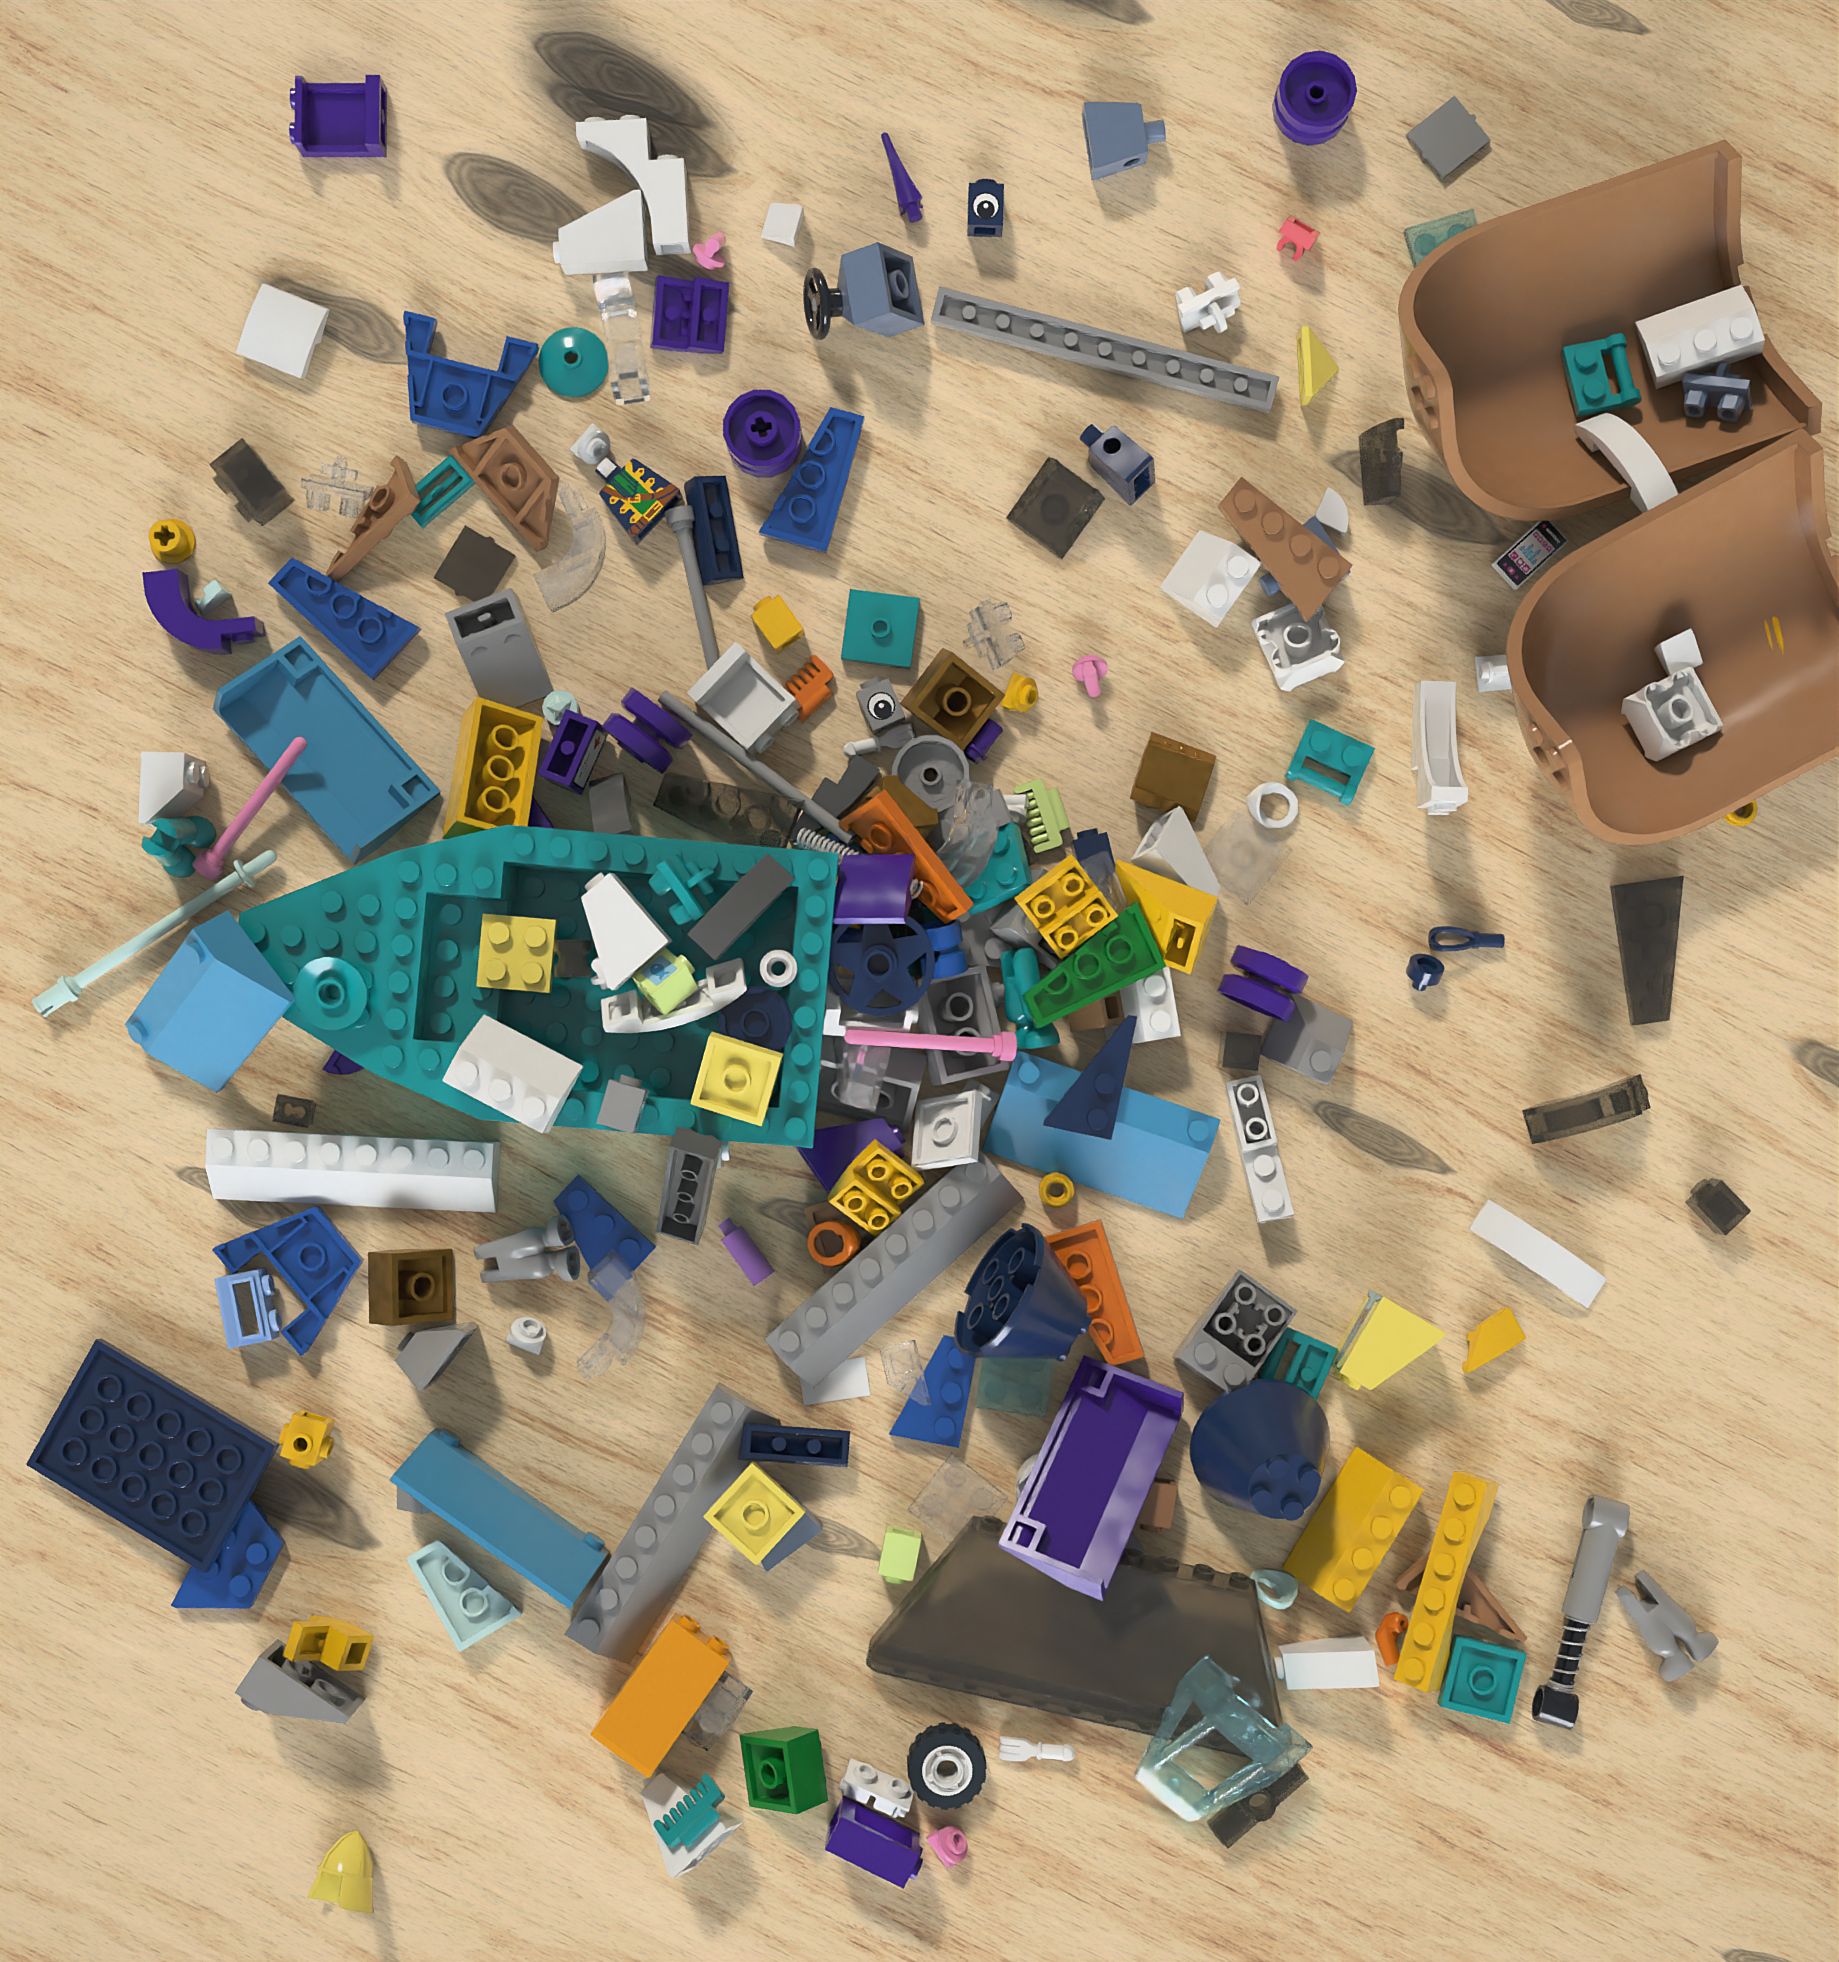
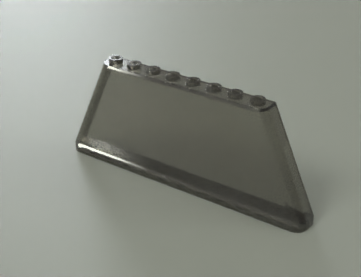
(1024, 1639)

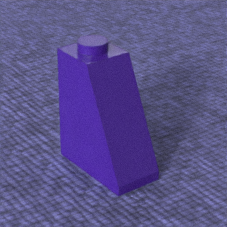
(839, 1145)

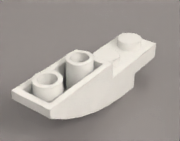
(1258, 1149)

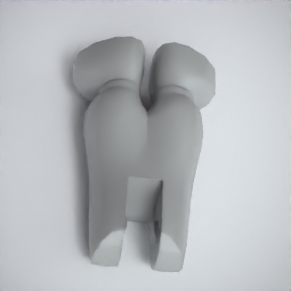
(524, 1254)
(1662, 1621)

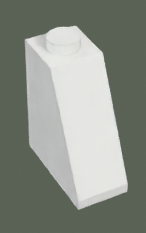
(605, 239)
(1175, 853)
(620, 929)
(1327, 1663)

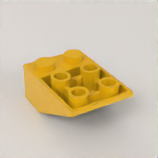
(1173, 911)

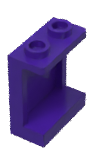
(339, 118)

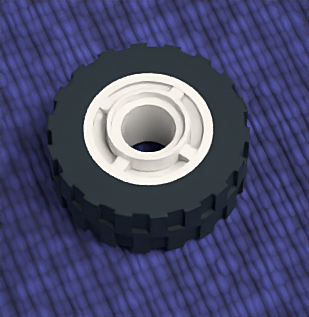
(950, 1787)

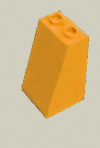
(662, 1694)

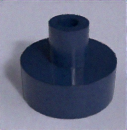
(1424, 971)

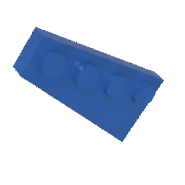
(354, 624)

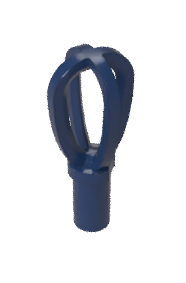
(1475, 939)

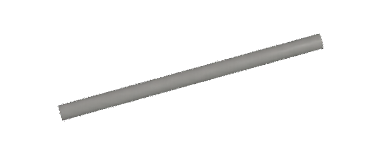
(754, 765)

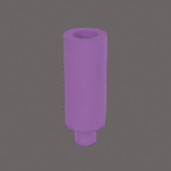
(745, 1252)

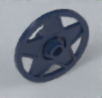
(881, 964)

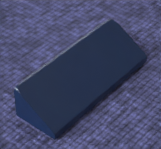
(713, 530)
(794, 1445)

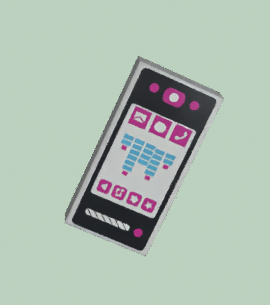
(1529, 553)

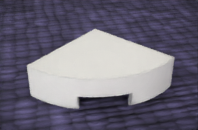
(1333, 512)

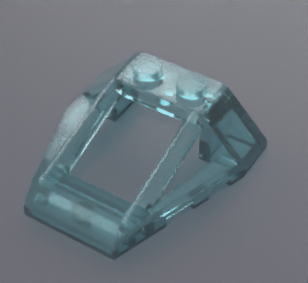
(1270, 1748)

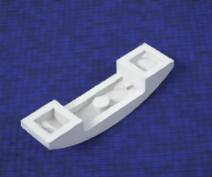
(1630, 457)
(635, 1015)
(1538, 1253)

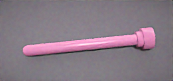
(211, 862)
(1000, 1045)

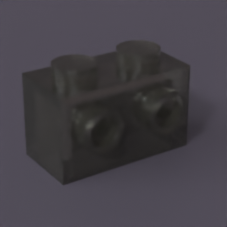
(251, 482)

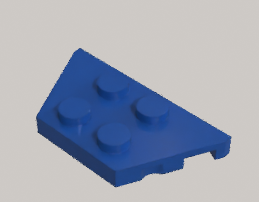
(239, 1568)

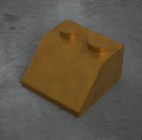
(952, 698)
(410, 1286)

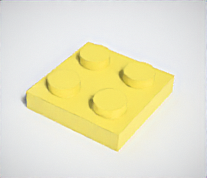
(516, 953)
(736, 1078)
(754, 1513)

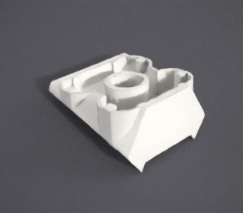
(1297, 648)
(1671, 714)

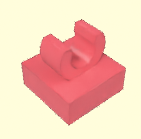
(1298, 233)

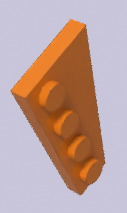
(890, 832)
(1092, 1266)

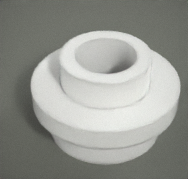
(766, 968)

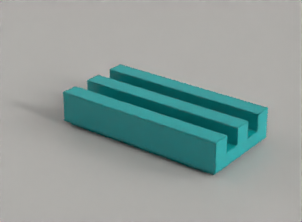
(449, 498)

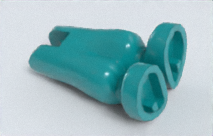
(169, 841)
(1019, 974)

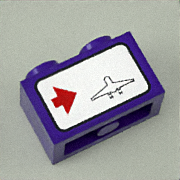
(573, 752)

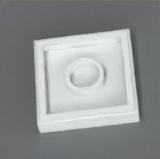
(947, 1130)

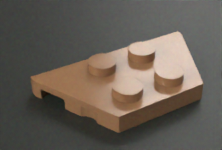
(513, 480)

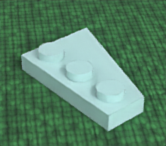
(460, 1595)

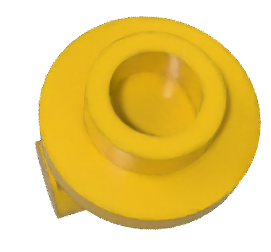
(1020, 694)

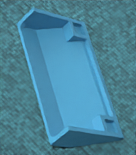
(351, 772)
(210, 1004)
(1153, 1147)
(501, 1516)

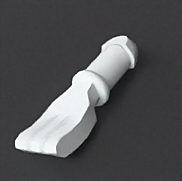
(892, 739)
(1022, 1749)

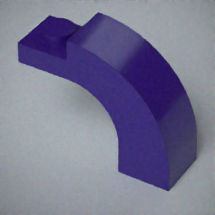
(172, 607)

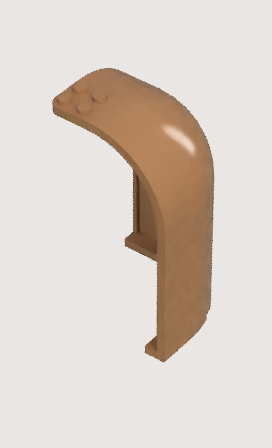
(1508, 294)
(1706, 562)

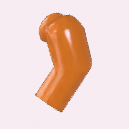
(1387, 1634)

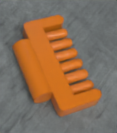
(815, 691)

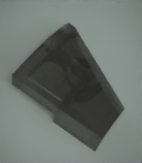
(1381, 463)

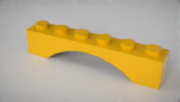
(1430, 1626)

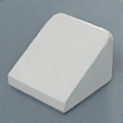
(783, 223)
(1679, 652)

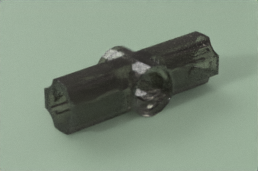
(1238, 1818)

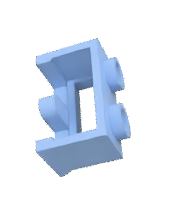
(262, 1290)

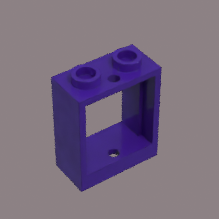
(874, 1842)

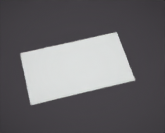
(845, 1382)

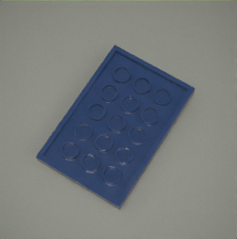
(152, 1455)

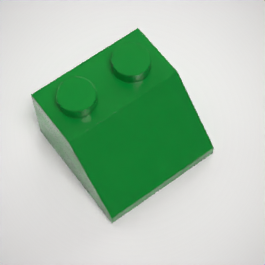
(784, 1769)

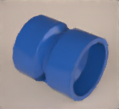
(949, 957)

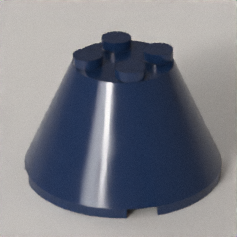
(1021, 1302)
(1262, 1448)

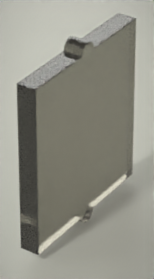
(474, 565)

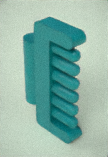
(695, 1820)

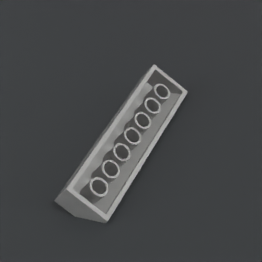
(892, 1269)
(666, 1530)

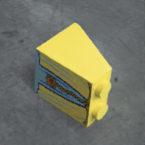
(1381, 1342)

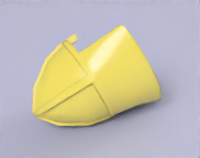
(346, 1875)

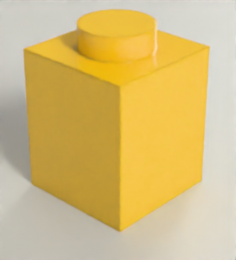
(776, 623)

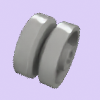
(934, 754)

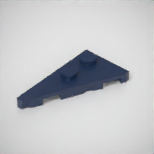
(1094, 1097)

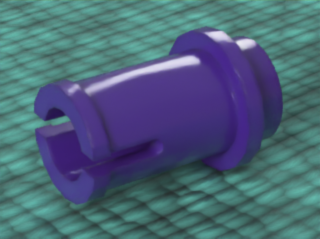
(982, 741)

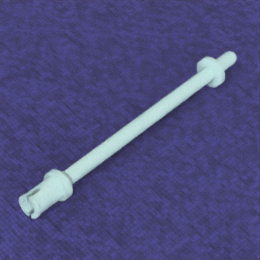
(69, 987)

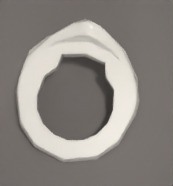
(1267, 788)

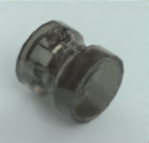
(572, 959)

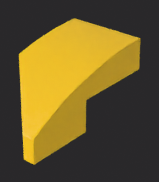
(1492, 1338)

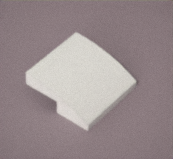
(282, 330)

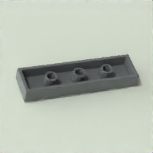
(688, 1185)

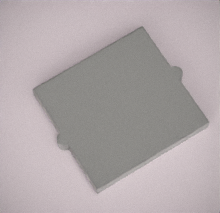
(1448, 137)

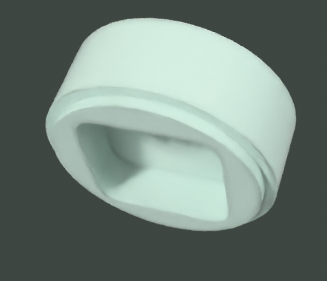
(556, 704)

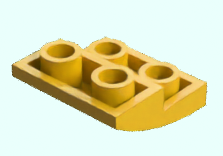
(1066, 906)
(875, 1188)

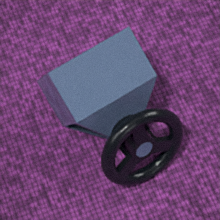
(872, 292)

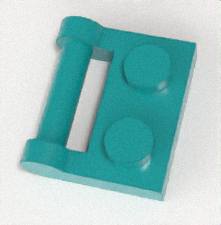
(1589, 379)
(1334, 752)
(1308, 1365)

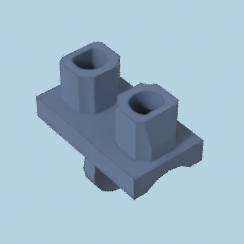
(1719, 390)

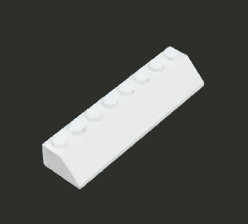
(353, 1169)

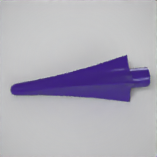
(906, 191)

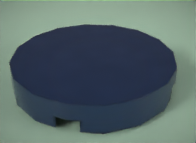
(757, 1018)

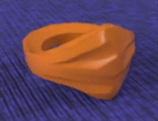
(850, 1239)

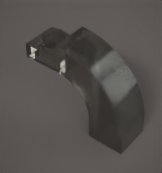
(1587, 1110)

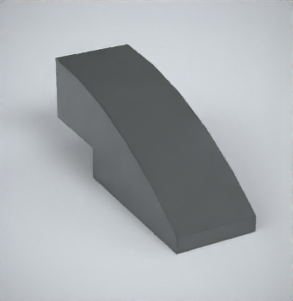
(839, 797)
(611, 805)
(741, 907)

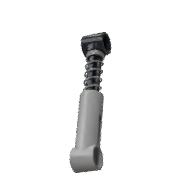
(1603, 1525)

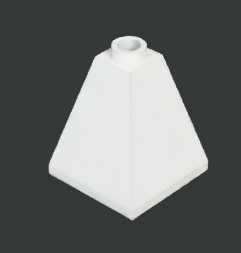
(659, 1796)

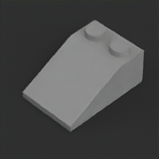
(296, 1689)

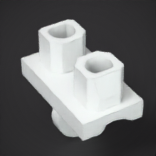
(1209, 307)

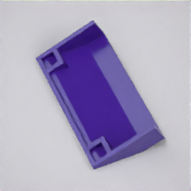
(1093, 1476)

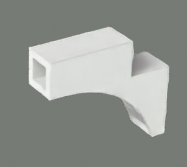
(661, 180)
(1435, 748)

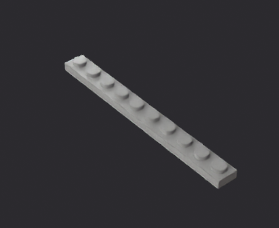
(1104, 350)

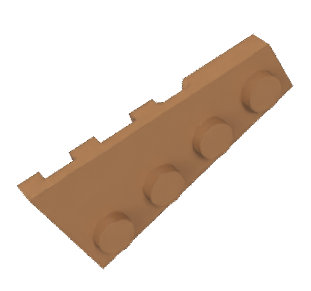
(1288, 550)

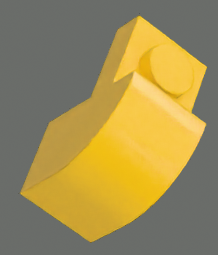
(329, 1641)

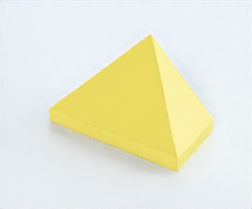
(1314, 365)

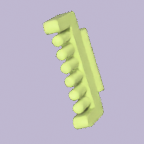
(1051, 812)

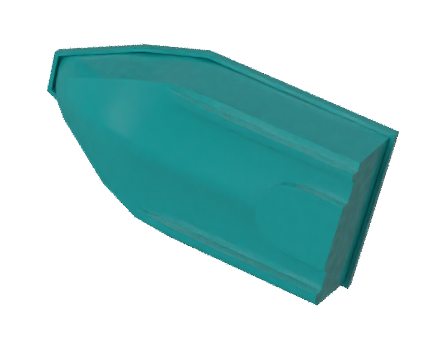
(416, 940)

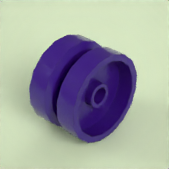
(1314, 98)
(757, 413)
(643, 734)
(1264, 978)

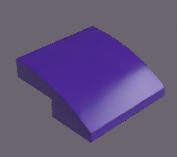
(689, 315)
(874, 889)

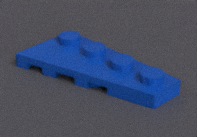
(813, 496)

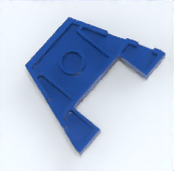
(454, 393)
(311, 1259)

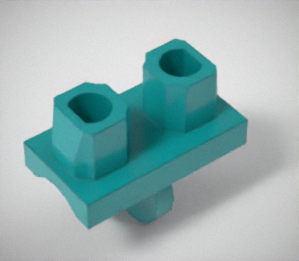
(689, 886)

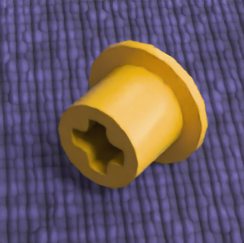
(172, 540)

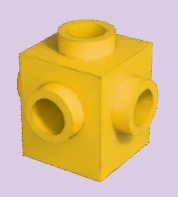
(307, 1439)

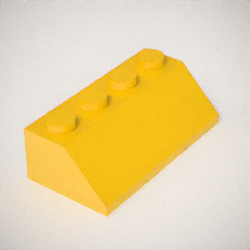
(493, 768)
(1352, 1529)

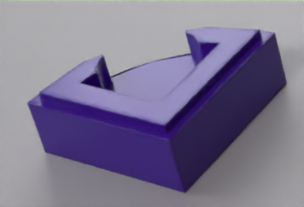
(341, 1065)

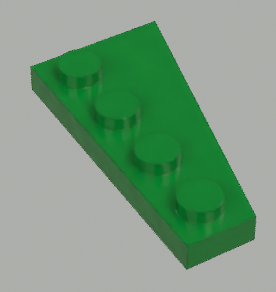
(1100, 966)

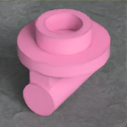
(708, 254)
(1090, 670)
(948, 1844)

